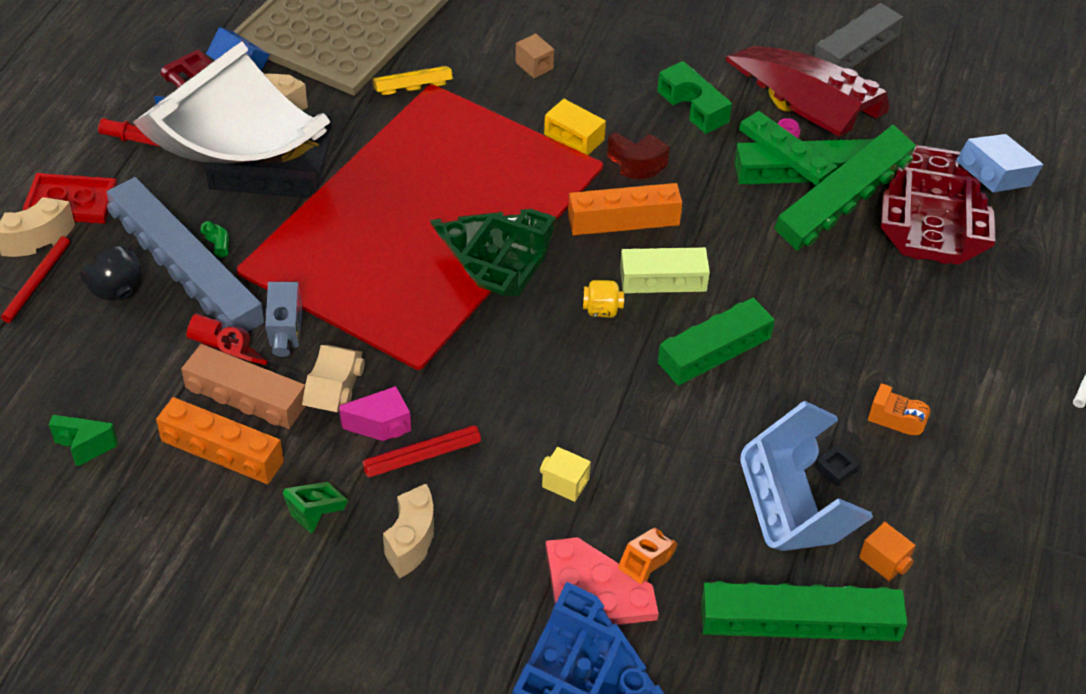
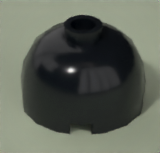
(113, 274)

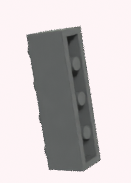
(860, 37)

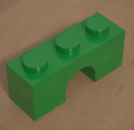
(708, 106)

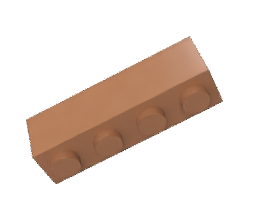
(244, 386)

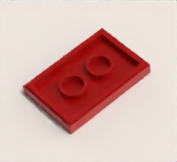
(85, 194)

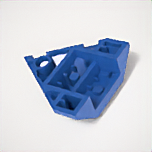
(583, 653)

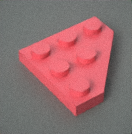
(591, 570)

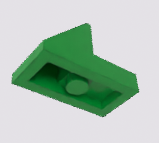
(86, 437)
(311, 501)

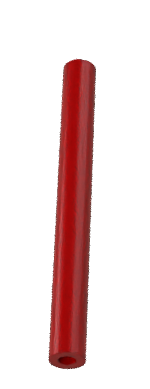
(35, 279)

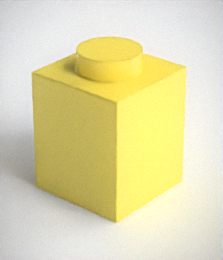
(565, 473)

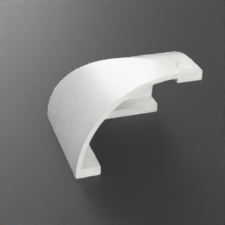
(229, 115)

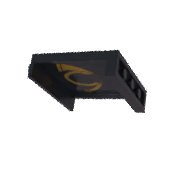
(287, 174)

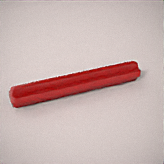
(421, 451)

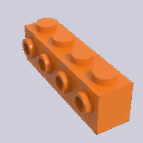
(624, 209)
(220, 440)

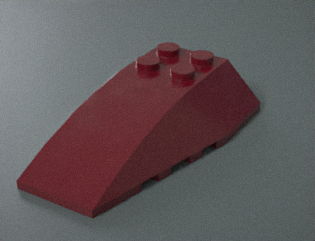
(813, 86)
(937, 209)

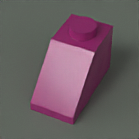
(377, 415)

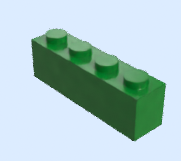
(715, 341)

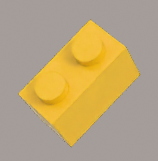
(574, 127)

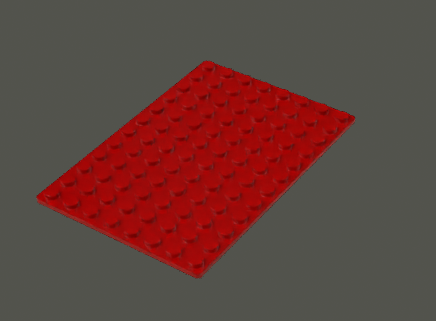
(367, 234)

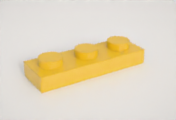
(412, 80)

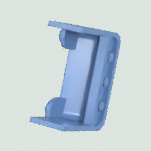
(780, 488)

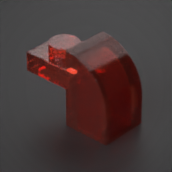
(639, 159)

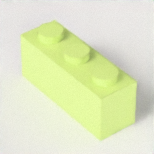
(664, 270)

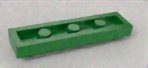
(787, 147)

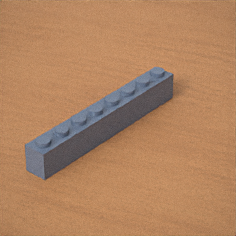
(184, 256)

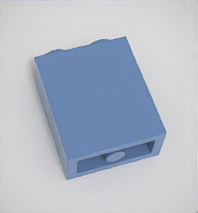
(999, 162)

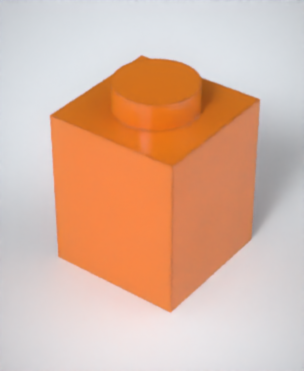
(888, 552)

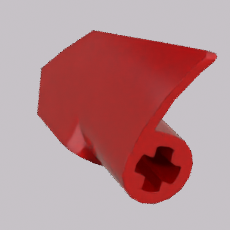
(209, 333)

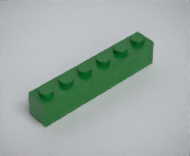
(759, 166)
(845, 187)
(803, 611)

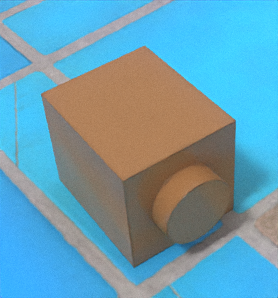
(534, 55)

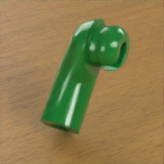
(217, 236)

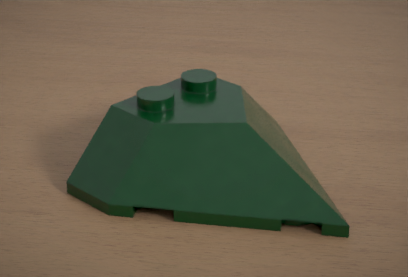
(499, 249)

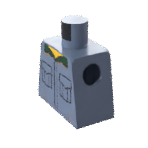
(285, 324)

